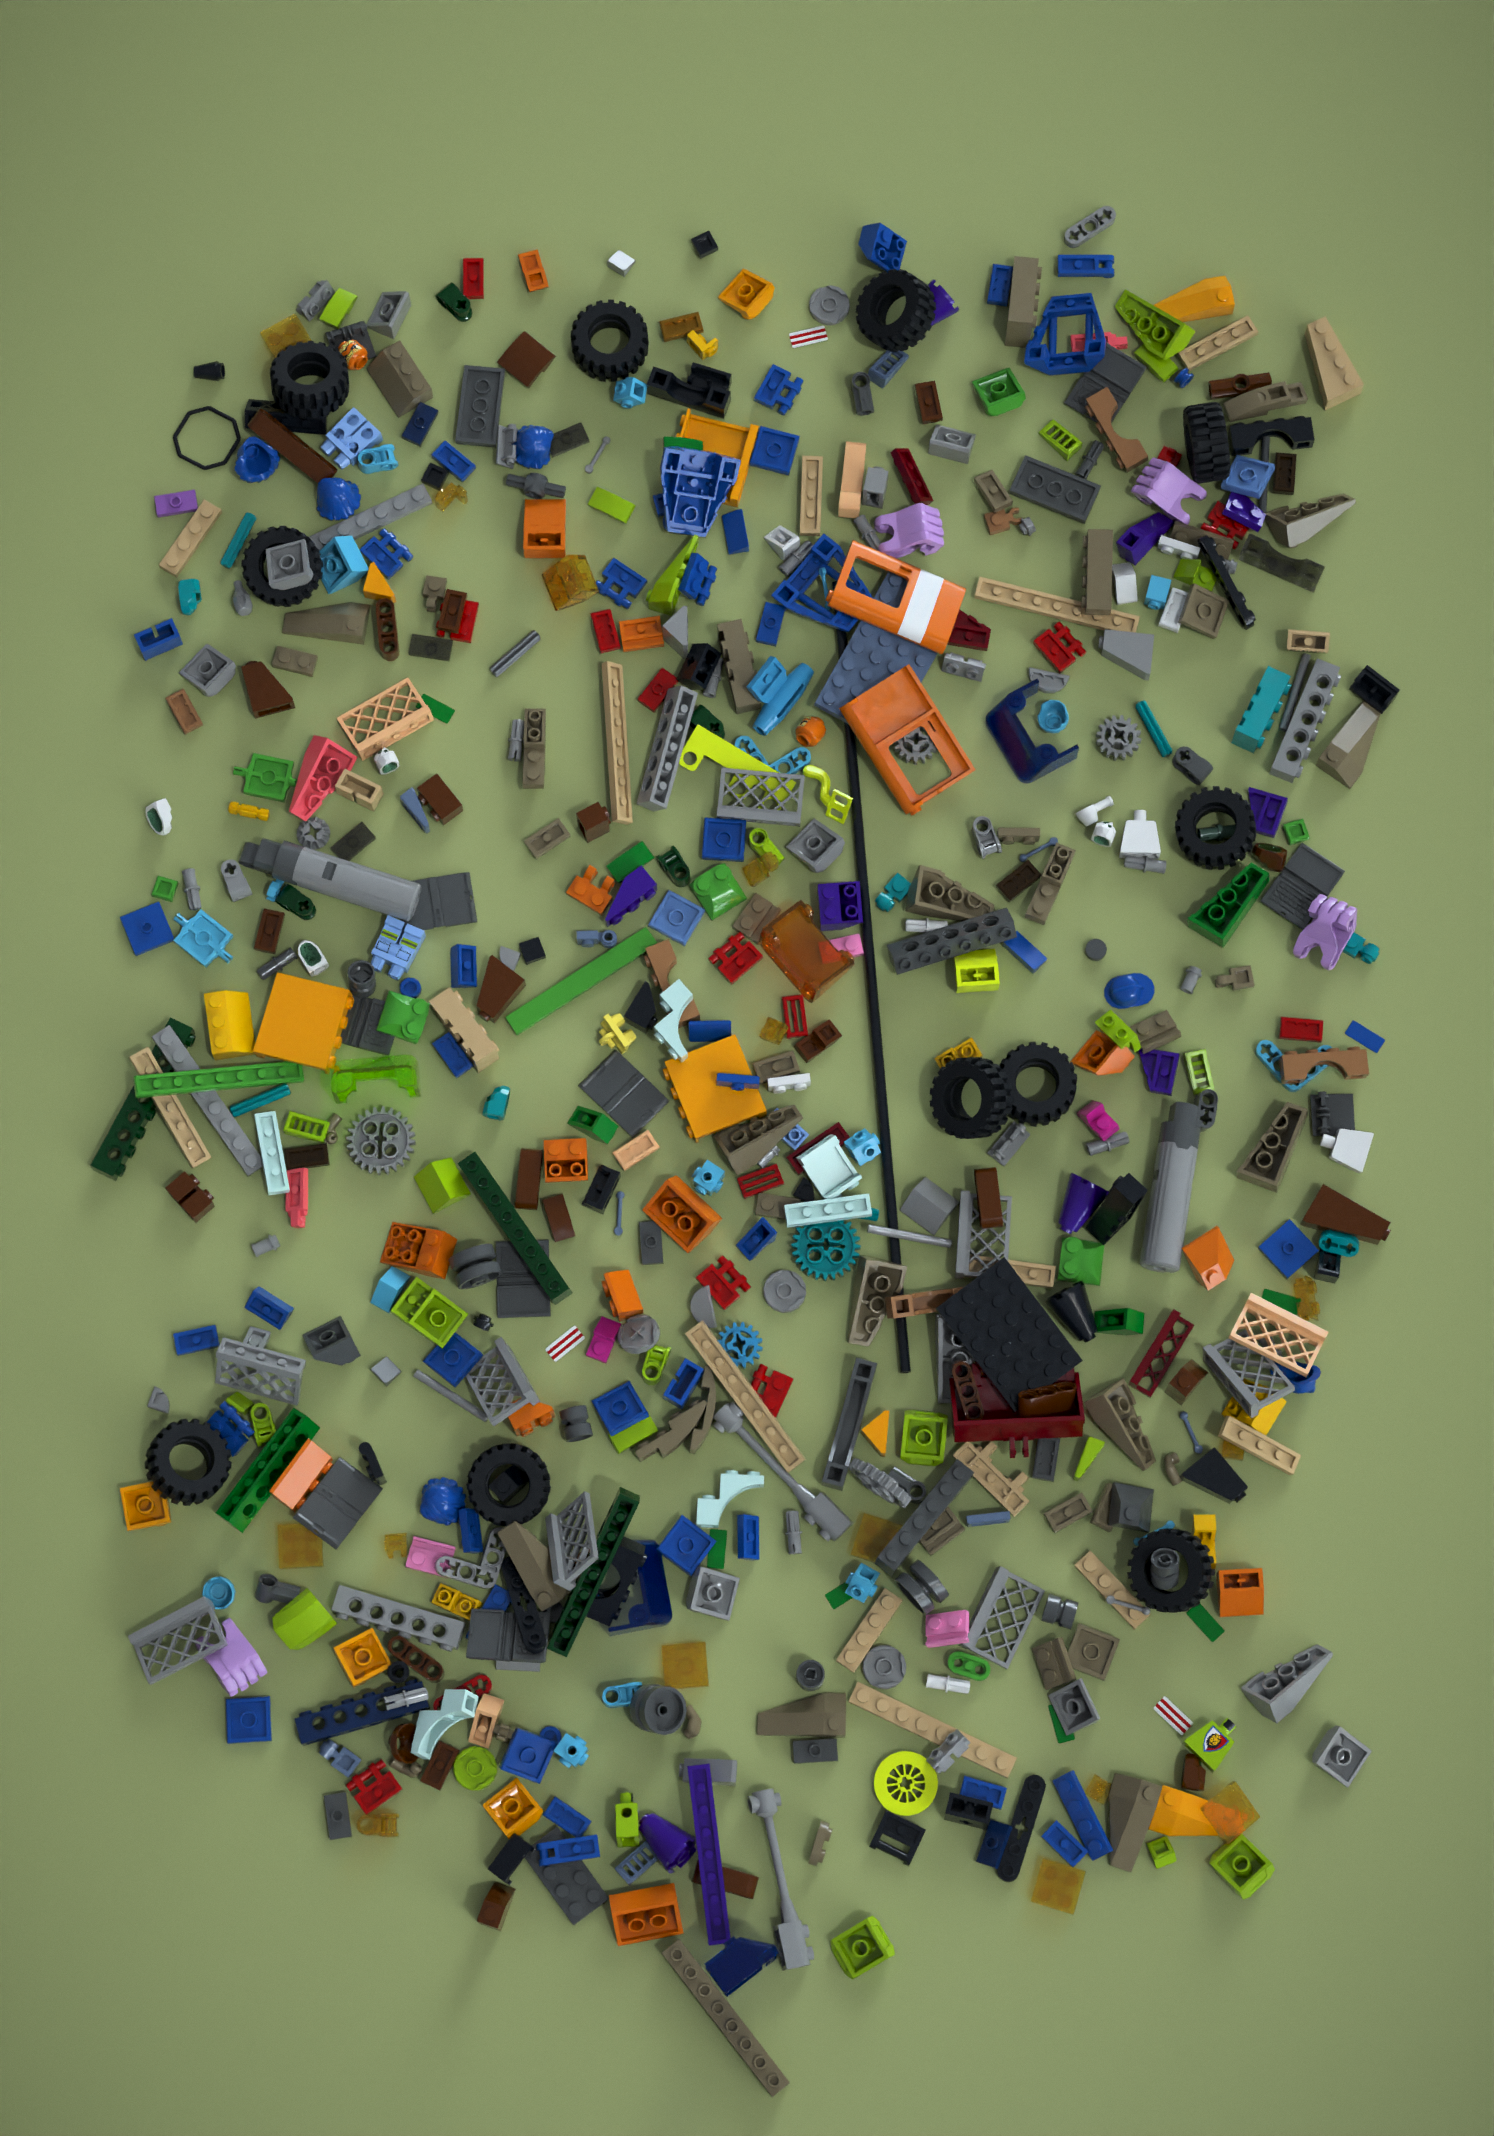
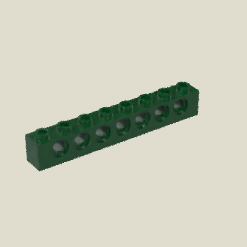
(132, 1106)
(515, 1228)
(590, 1580)

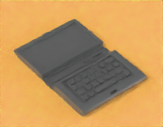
(1114, 371)
(1300, 883)
(444, 902)
(362, 1027)
(623, 1093)
(517, 1288)
(337, 1503)
(498, 1637)

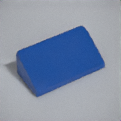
(735, 532)
(1025, 952)
(463, 966)
(709, 1030)
(269, 1307)

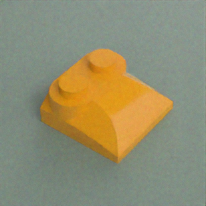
(747, 294)
(144, 1507)
(362, 1657)
(513, 1809)

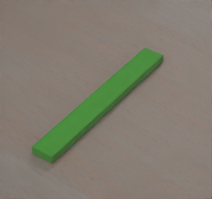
(580, 981)
(217, 1079)

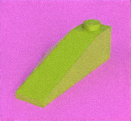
(1156, 329)
(665, 591)

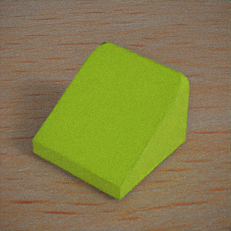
(240, 1402)
(1161, 1852)

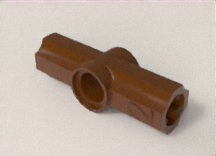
(1227, 387)

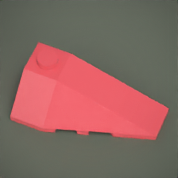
(318, 775)

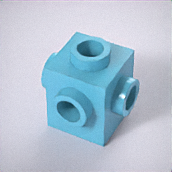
(630, 392)
(863, 1146)
(711, 1172)
(862, 1583)
(568, 1743)

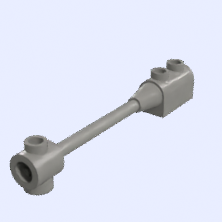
(819, 1508)
(791, 1933)

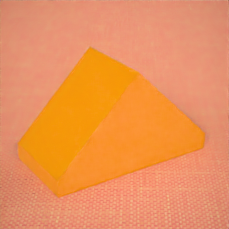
(376, 586)
(876, 1432)

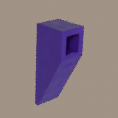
(1142, 537)
(633, 890)

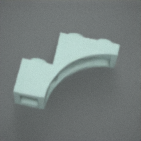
(675, 1000)
(731, 1484)
(431, 1724)

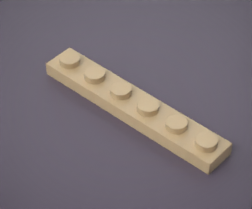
(173, 1113)

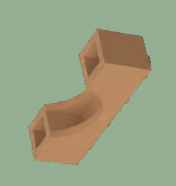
(1129, 451)
(662, 960)
(1350, 1063)
(917, 1303)

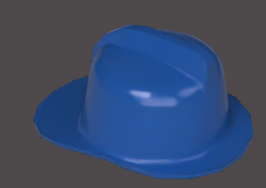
(1129, 990)
(1301, 1383)

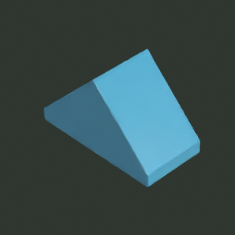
(389, 1289)

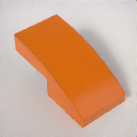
(533, 270)

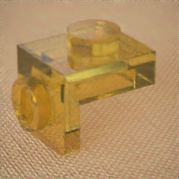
(447, 495)

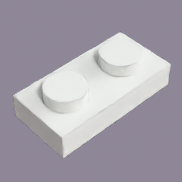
(1177, 547)
(780, 1084)

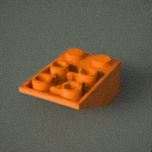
(544, 528)
(419, 1250)

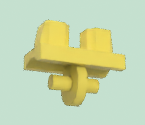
(612, 1034)

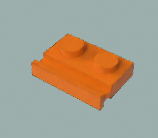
(641, 633)

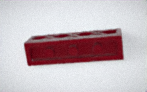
(1153, 1350)

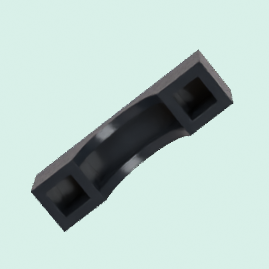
(704, 399)
(1296, 432)
(607, 1601)

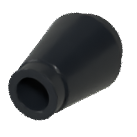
(210, 371)
(396, 1666)

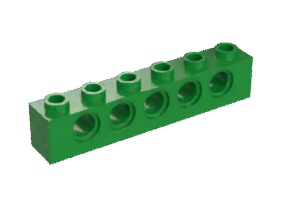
(255, 1484)

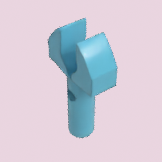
(274, 890)

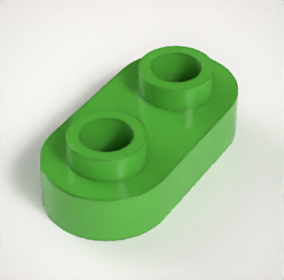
(968, 1666)

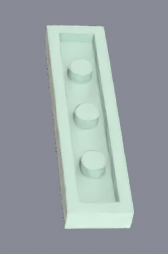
(271, 1153)
(828, 1210)

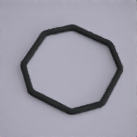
(219, 413)

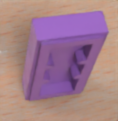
(176, 503)

